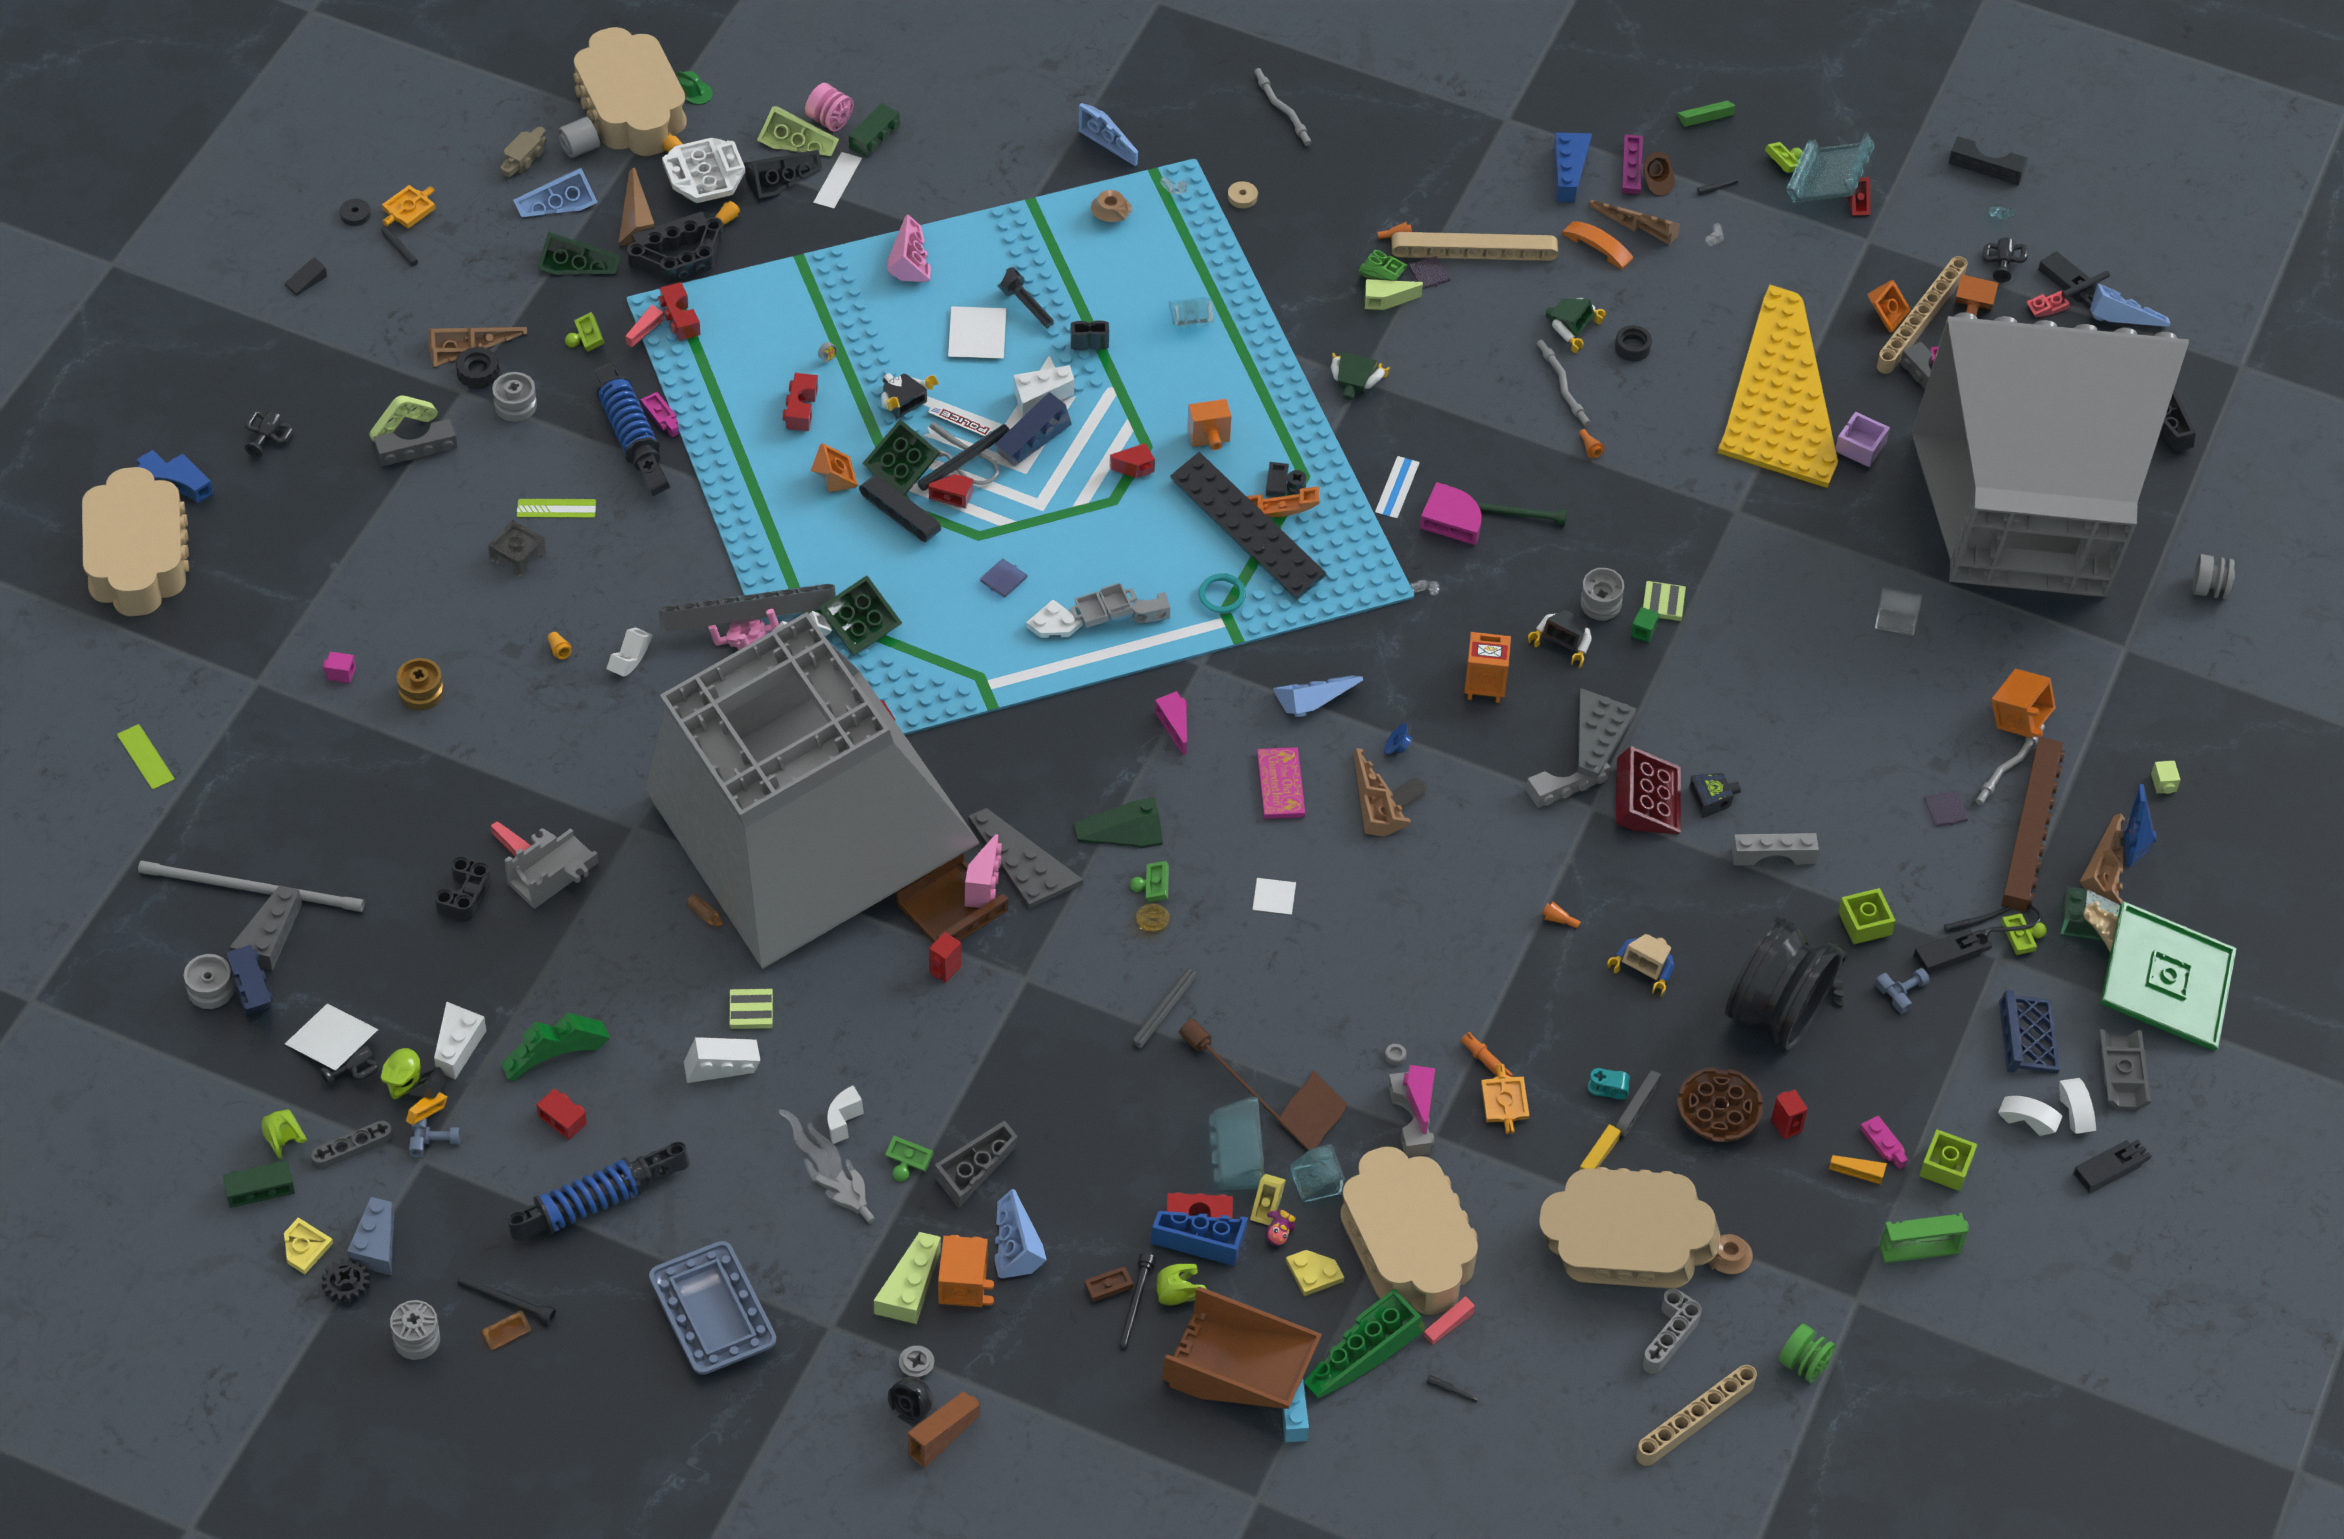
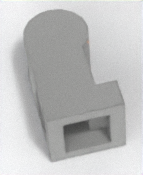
(1152, 609)

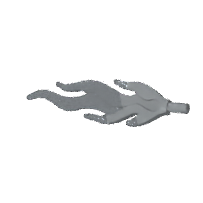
(831, 1175)

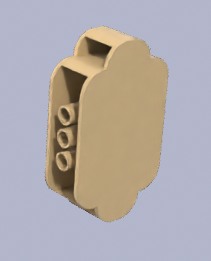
(629, 91)
(134, 541)
(1630, 1228)
(1409, 1229)

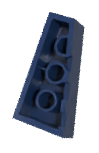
(1034, 430)

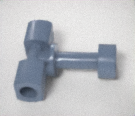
(1898, 990)
(423, 1135)

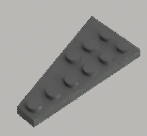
(1599, 730)
(1026, 865)

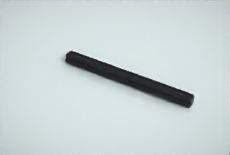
(963, 457)

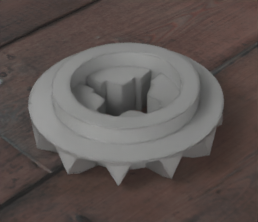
(912, 1354)

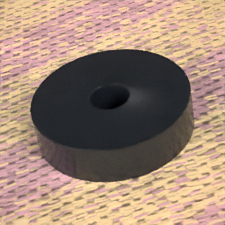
(355, 212)

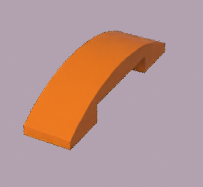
(1600, 240)
(1289, 504)

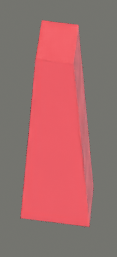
(645, 324)
(508, 838)
(1450, 1320)

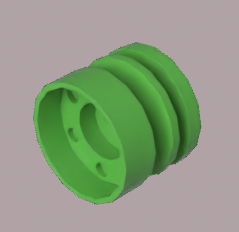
(1811, 1355)

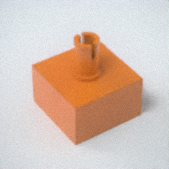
(1976, 293)
(1209, 423)

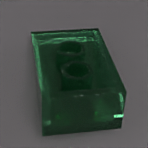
(2073, 907)

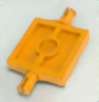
(408, 206)
(1504, 1099)

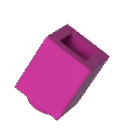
(339, 667)

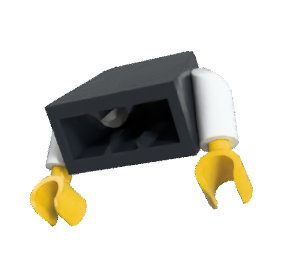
(905, 393)
(1567, 630)

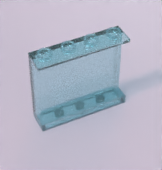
(1829, 170)

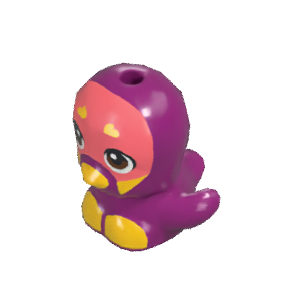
(1280, 1227)

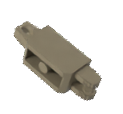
(523, 151)

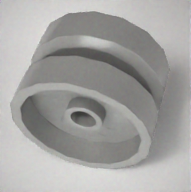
(514, 396)
(208, 981)

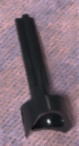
(1013, 284)

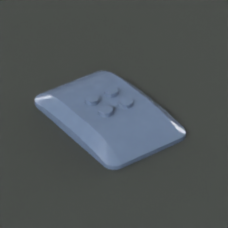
(712, 1307)

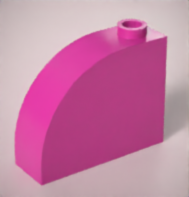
(1452, 514)

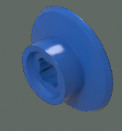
(1398, 740)

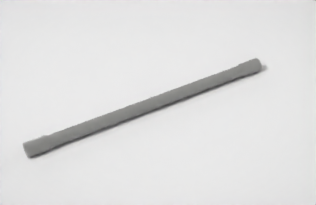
(156, 869)

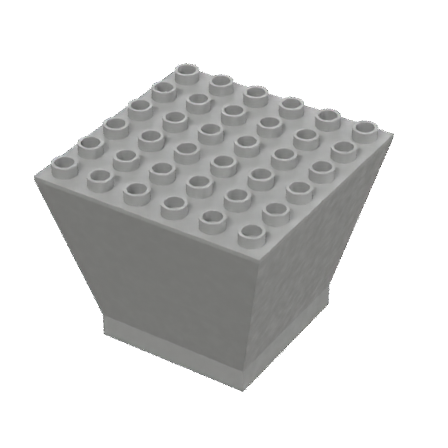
(2041, 447)
(796, 790)

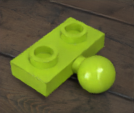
(1786, 159)
(588, 333)
(2022, 939)

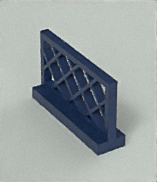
(2012, 1037)

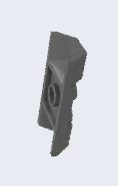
(2125, 1070)

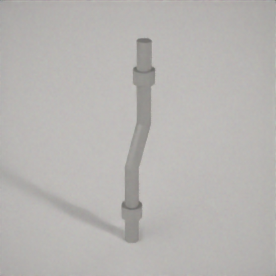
(1265, 85)
(1577, 409)
(1989, 787)

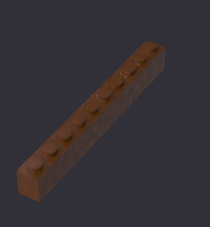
(2032, 824)

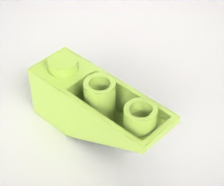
(1387, 294)

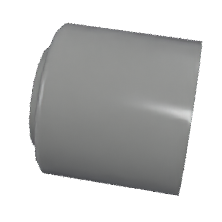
(578, 137)

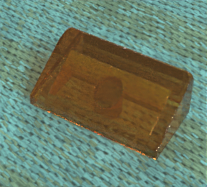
(505, 1330)

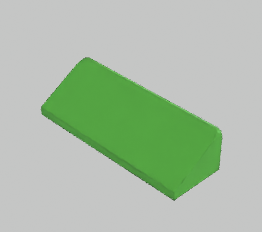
(1706, 113)

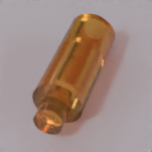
(704, 910)

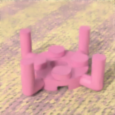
(737, 633)

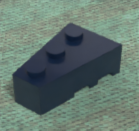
(249, 979)

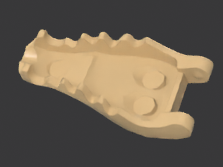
(2102, 922)

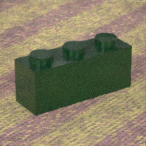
(874, 130)
(258, 1183)

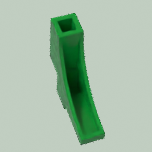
(547, 1041)

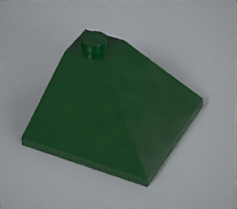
(901, 457)
(860, 615)

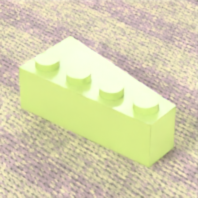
(909, 1282)

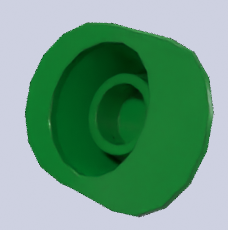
(695, 90)

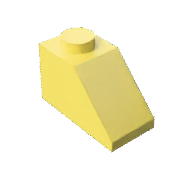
(1267, 1198)

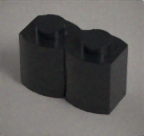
(1089, 335)

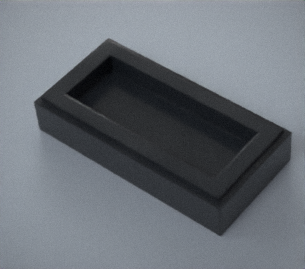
(1277, 479)

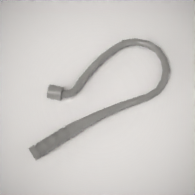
(949, 437)

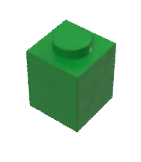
(1645, 624)

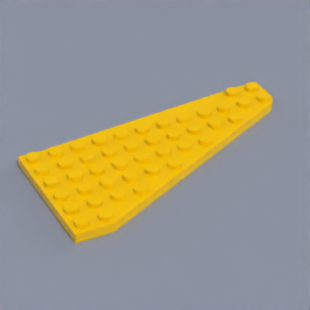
(1780, 402)

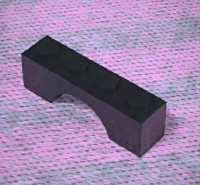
(2007, 168)

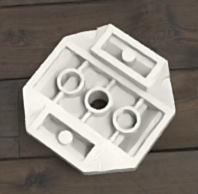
(704, 169)

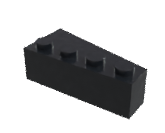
(2177, 427)

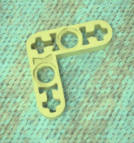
(398, 411)

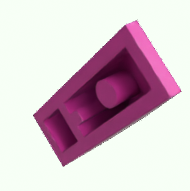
(1172, 714)
(1419, 1092)

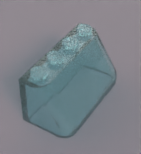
(1237, 1145)

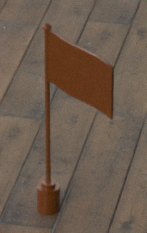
(1308, 1113)

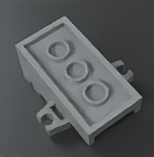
(548, 866)

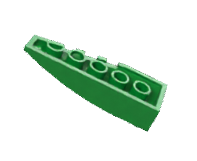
(1370, 1341)

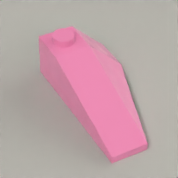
(908, 255)

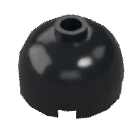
(911, 1399)

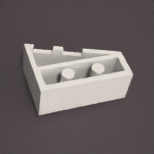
(1033, 386)
(457, 1039)
(720, 1058)

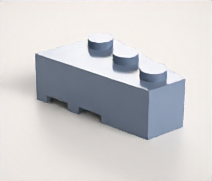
(374, 1237)

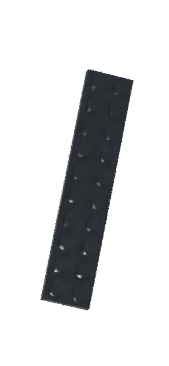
(1248, 525)

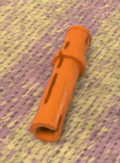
(1480, 1052)

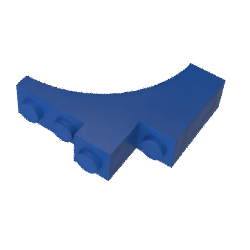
(180, 472)

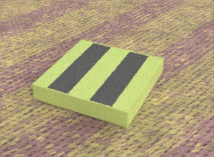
(1665, 599)
(751, 1008)

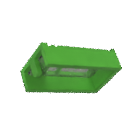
(1923, 1238)

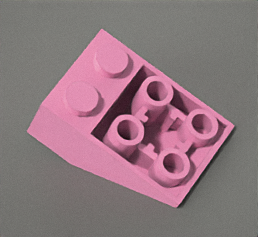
(983, 875)

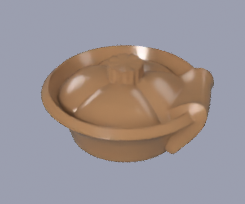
(1111, 206)
(1733, 1255)

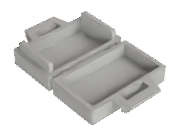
(1113, 600)

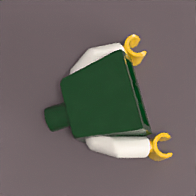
(1571, 318)
(1356, 373)

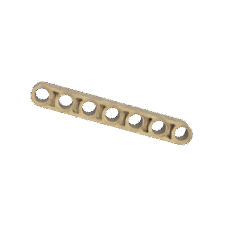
(1693, 1423)

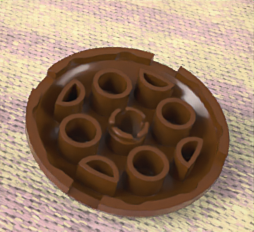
(1731, 1091)

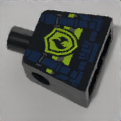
(1712, 792)

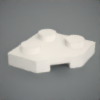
(1053, 620)

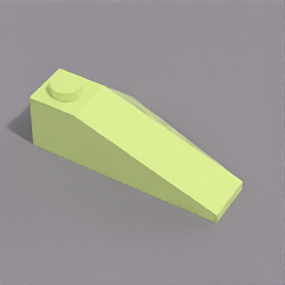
(792, 133)

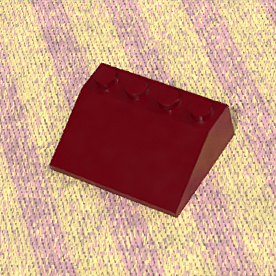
(1648, 793)

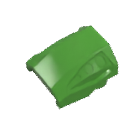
(1381, 267)

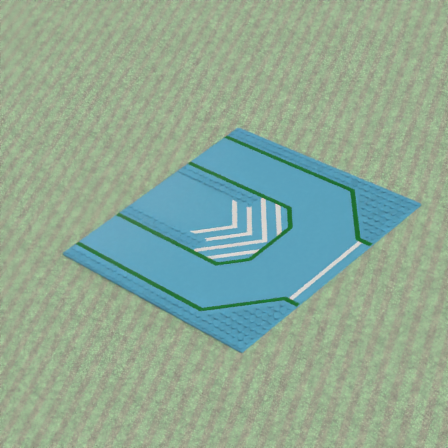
(1061, 507)

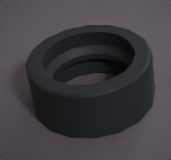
(1634, 332)

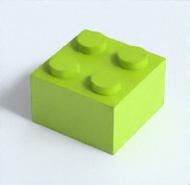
(1866, 916)
(1948, 1160)

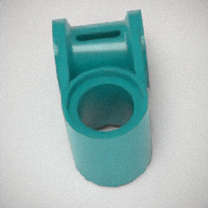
(1611, 1083)

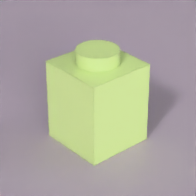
(2165, 777)

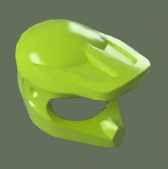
(399, 1069)
(279, 1129)
(1174, 1288)

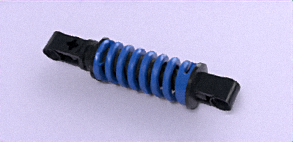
(631, 426)
(596, 1191)

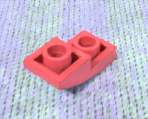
(2049, 305)

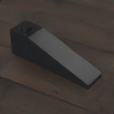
(775, 174)

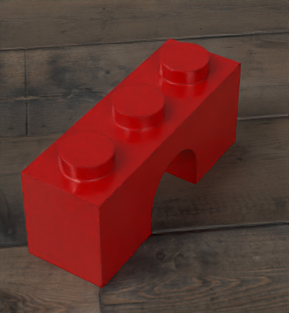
(675, 300)
(802, 389)
(1200, 1204)

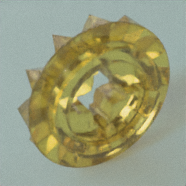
(1152, 910)

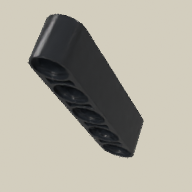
(900, 508)

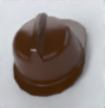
(1659, 173)

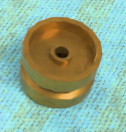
(420, 684)

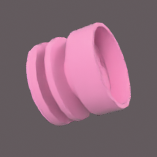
(829, 107)

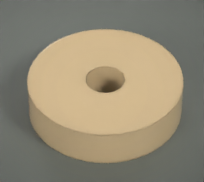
(1242, 194)

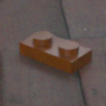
(1108, 1284)

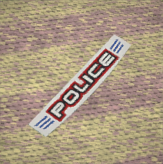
(960, 420)

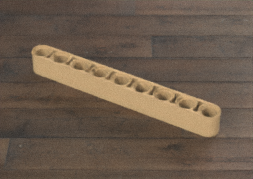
(1474, 246)
(1921, 314)

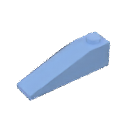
(1102, 130)
(561, 195)
(2110, 306)
(1305, 698)
(1018, 1242)

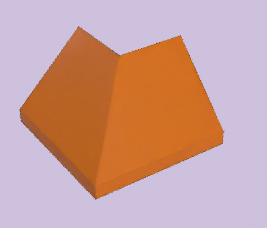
(1889, 304)
(835, 468)

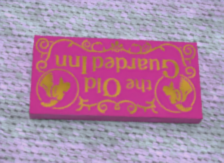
(1281, 783)

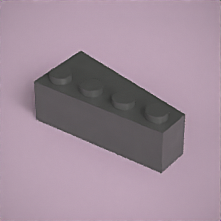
(271, 926)
(973, 1163)

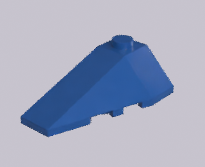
(2139, 829)

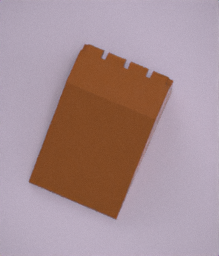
(1239, 1354)

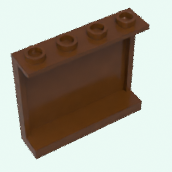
(938, 903)

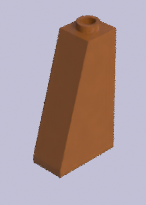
(942, 1428)

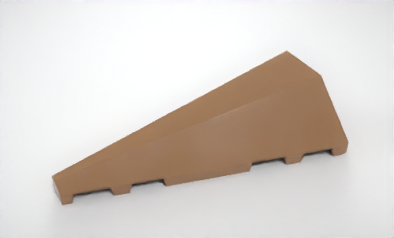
(636, 211)
(1660, 228)
(448, 343)
(1379, 810)
(2107, 864)

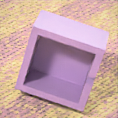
(1862, 439)

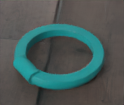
(1222, 577)

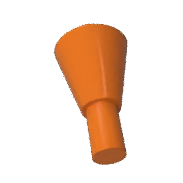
(1399, 228)
(1593, 447)
(1557, 914)

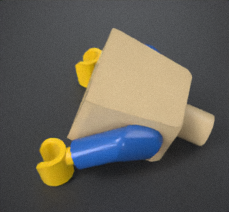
(1648, 956)

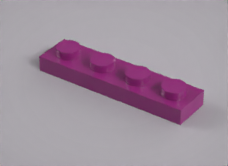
(1632, 164)

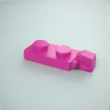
(660, 413)
(1884, 1141)

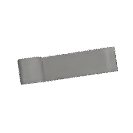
(1679, 1319)

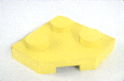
(305, 1245)
(1314, 1271)

